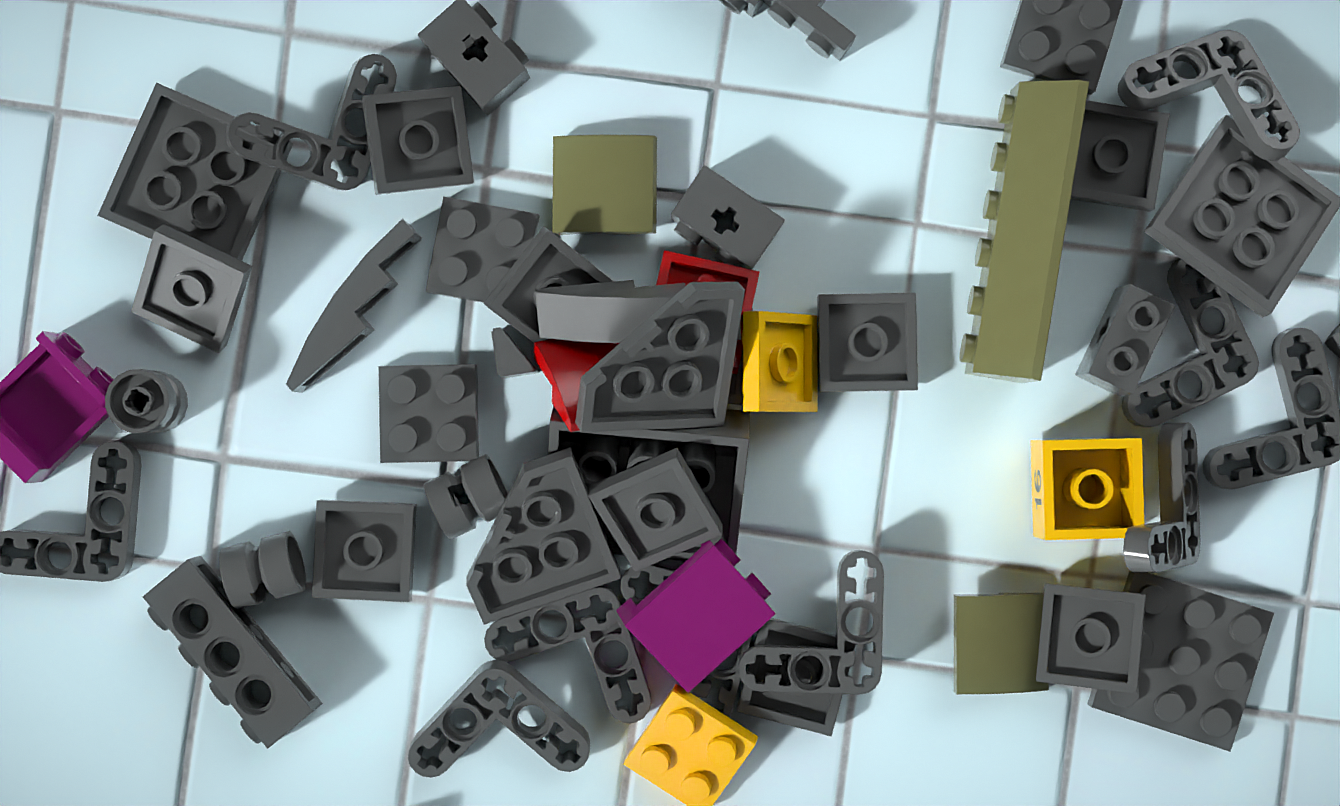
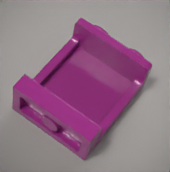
(49, 406)
(699, 614)

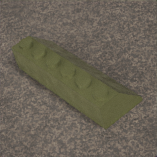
(1024, 230)

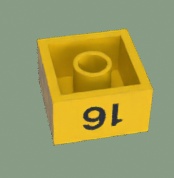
(1086, 487)

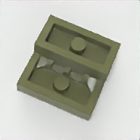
(604, 184)
(997, 643)

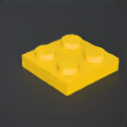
(779, 362)
(690, 749)

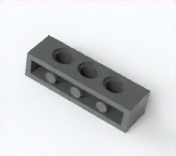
(259, 658)

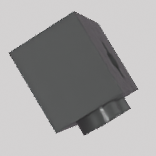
(449, 42)
(713, 196)
(1124, 340)

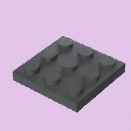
(189, 177)
(1243, 218)
(1193, 661)

